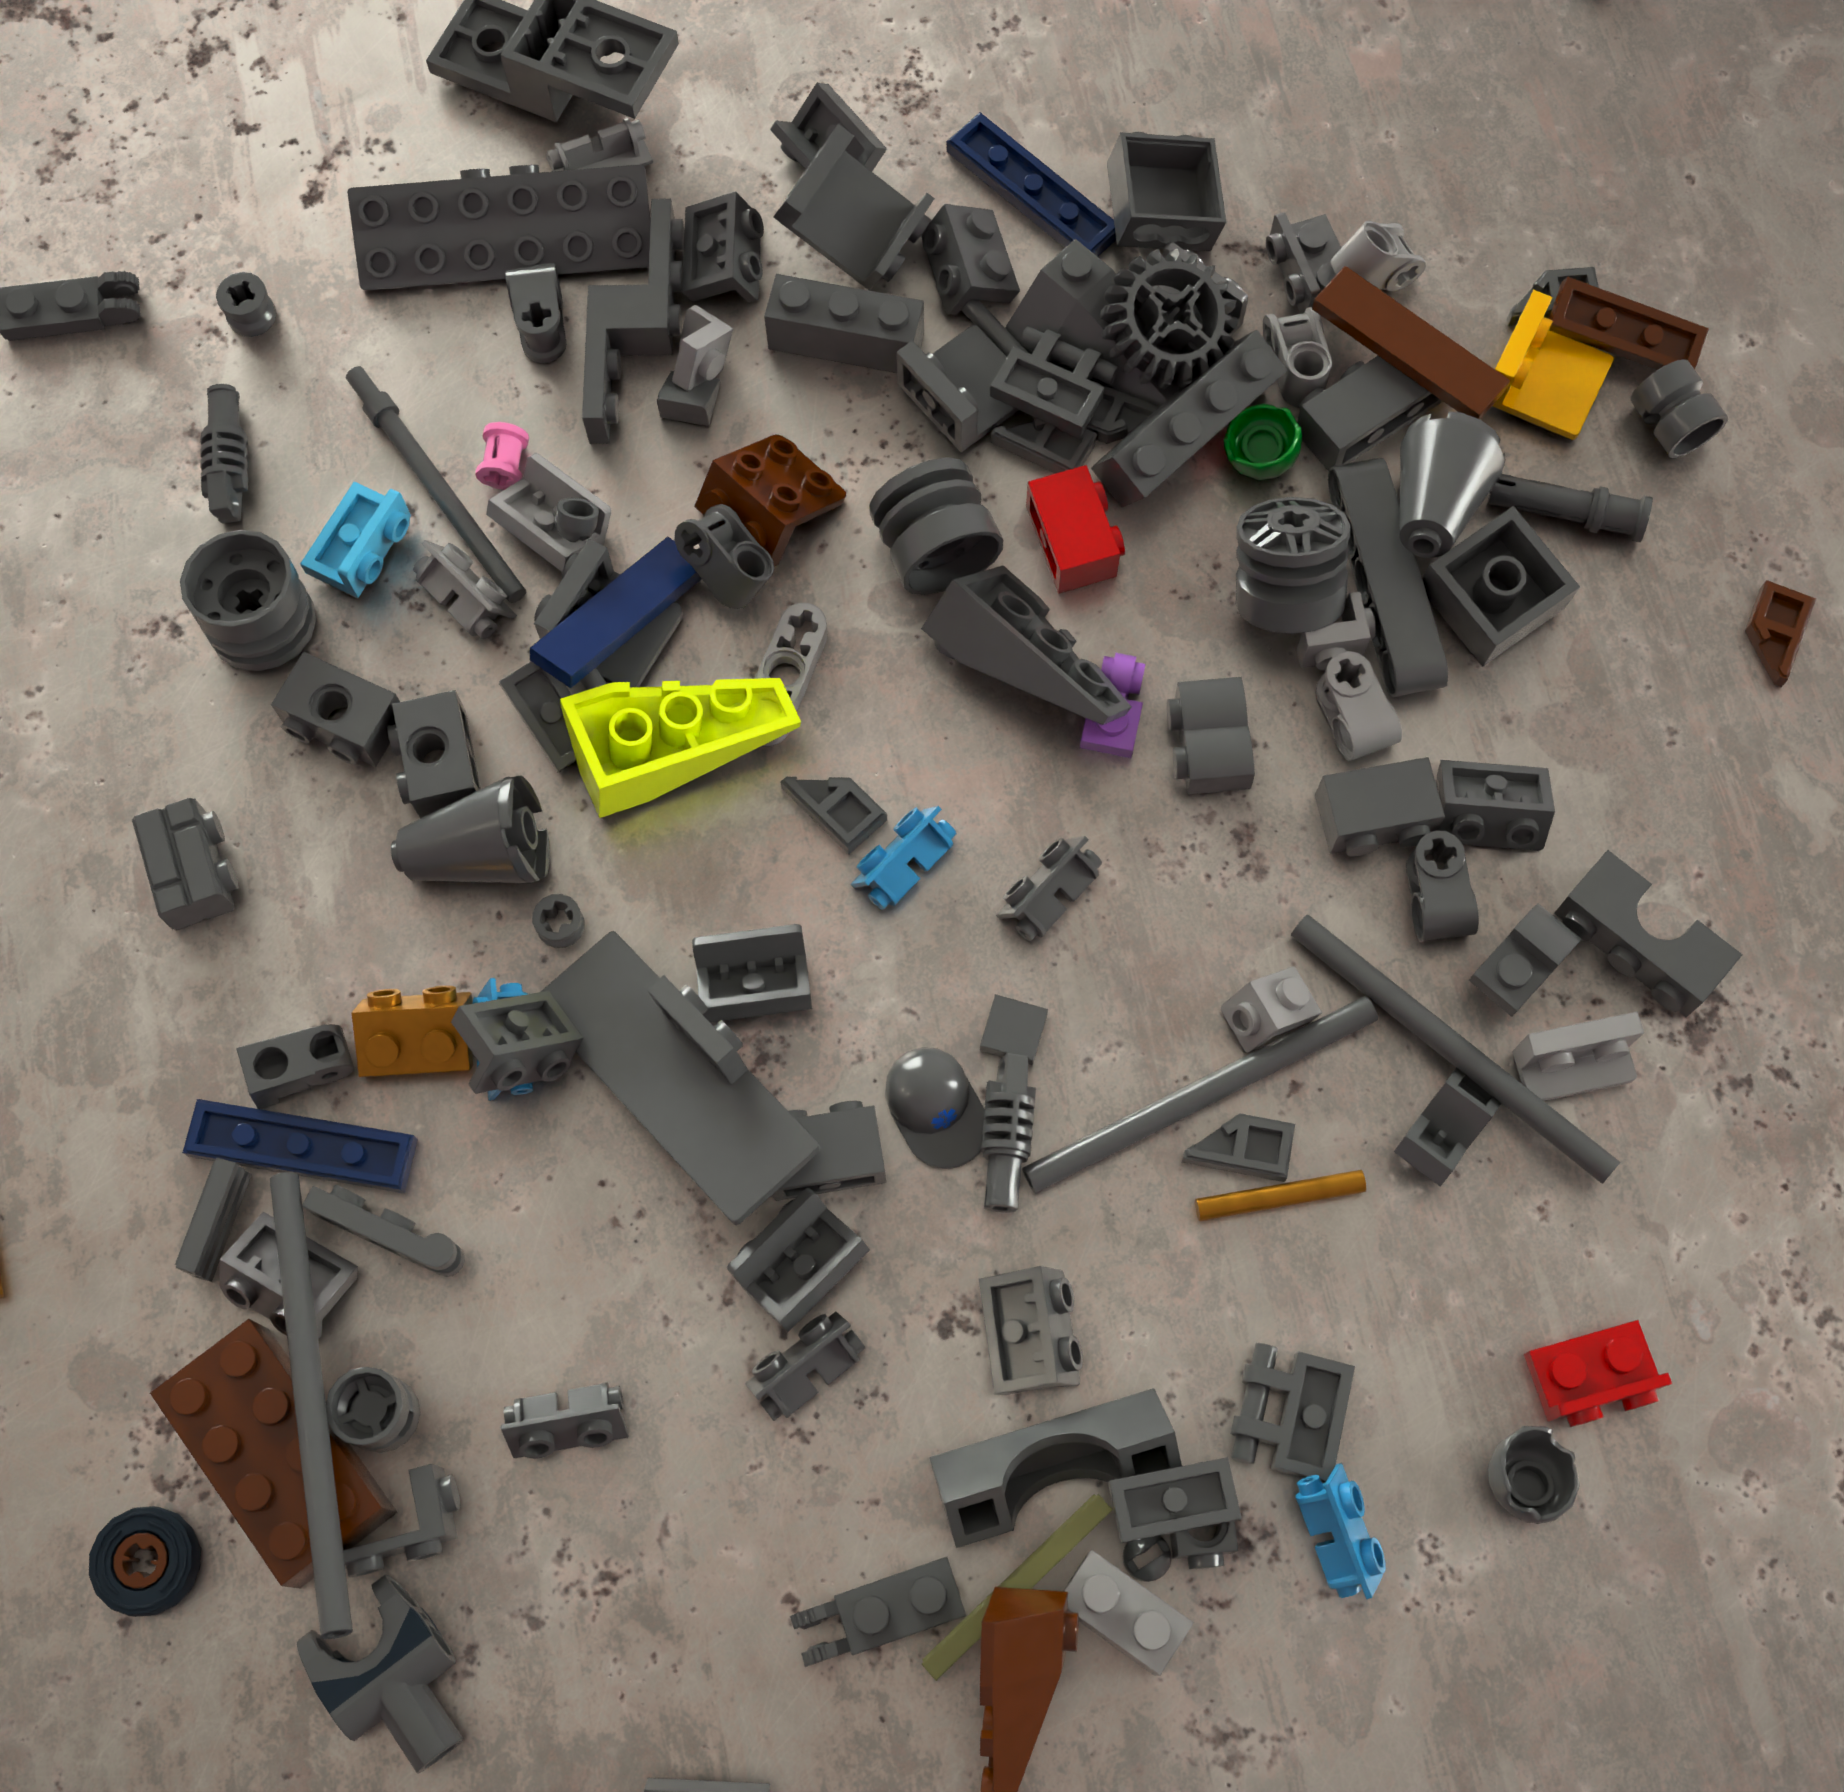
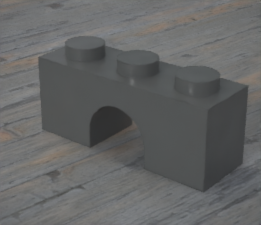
(1675, 970)

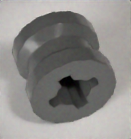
(251, 316)

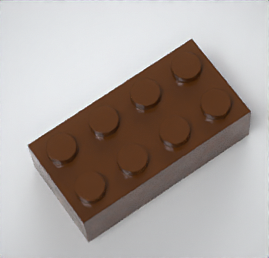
(241, 1429)

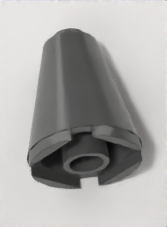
(1444, 479)
(478, 838)

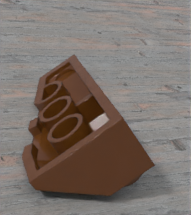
(1020, 1667)

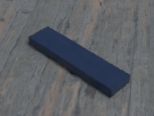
(1030, 185)
(614, 614)
(301, 1145)

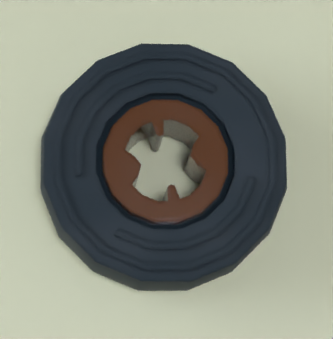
(142, 1592)

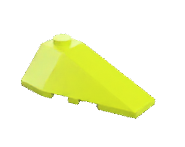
(655, 739)

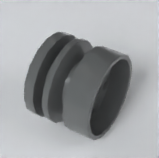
(935, 525)
(1292, 564)
(248, 600)

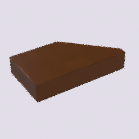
(1778, 628)

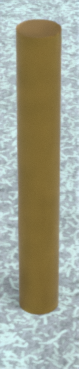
(1280, 1195)

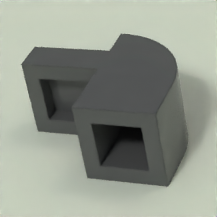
(1524, 959)

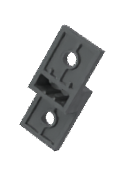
(554, 54)

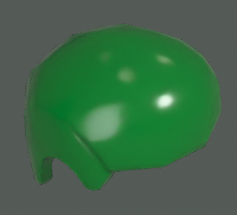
(1263, 441)

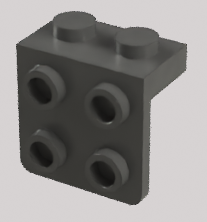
(582, 579)

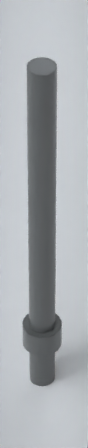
(384, 414)

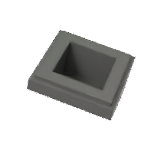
(691, 406)

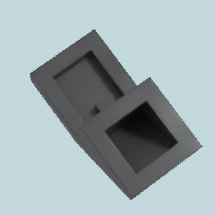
(1447, 1127)

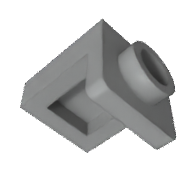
(701, 348)
(1352, 635)
(1270, 1008)

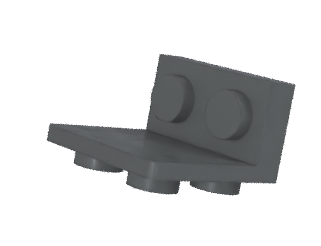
(955, 385)

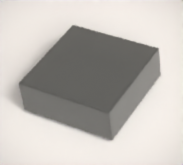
(1013, 1028)

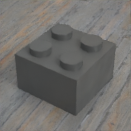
(1498, 586)

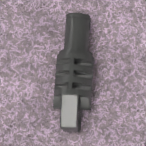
(224, 454)
(1007, 1132)

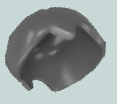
(1533, 1475)

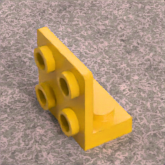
(1549, 373)

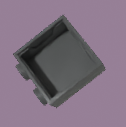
(1166, 191)

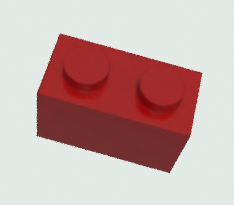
(1074, 528)

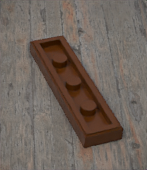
(1410, 344)

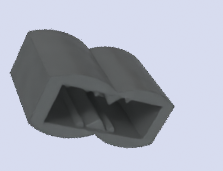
(1212, 735)

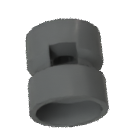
(1678, 408)
(372, 1410)

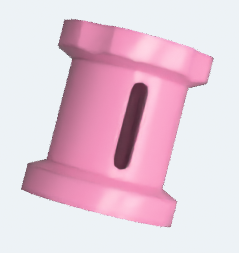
(502, 455)

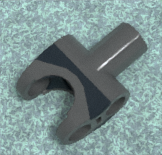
(390, 1680)

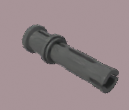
(1594, 508)

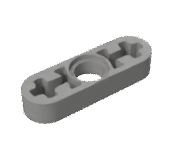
(781, 650)

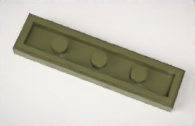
(1024, 1577)

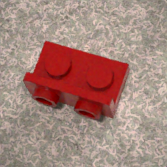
(1595, 1371)

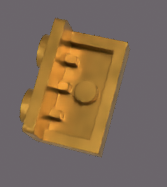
(410, 1032)

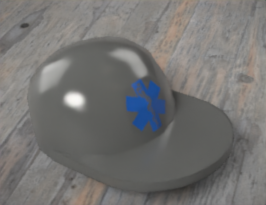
(935, 1108)

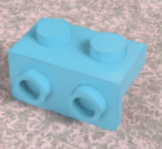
(357, 539)

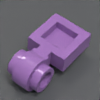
(1118, 735)

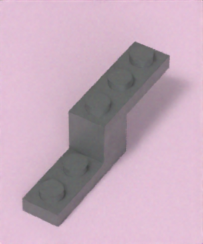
(631, 322)

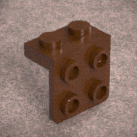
(770, 490)

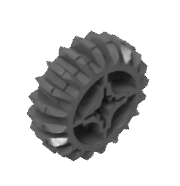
(1135, 289)

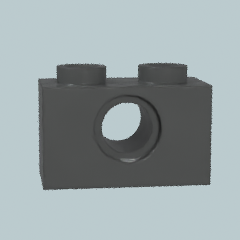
(320, 688)
(426, 726)

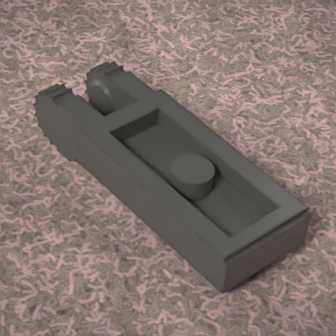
(68, 305)
(886, 1610)

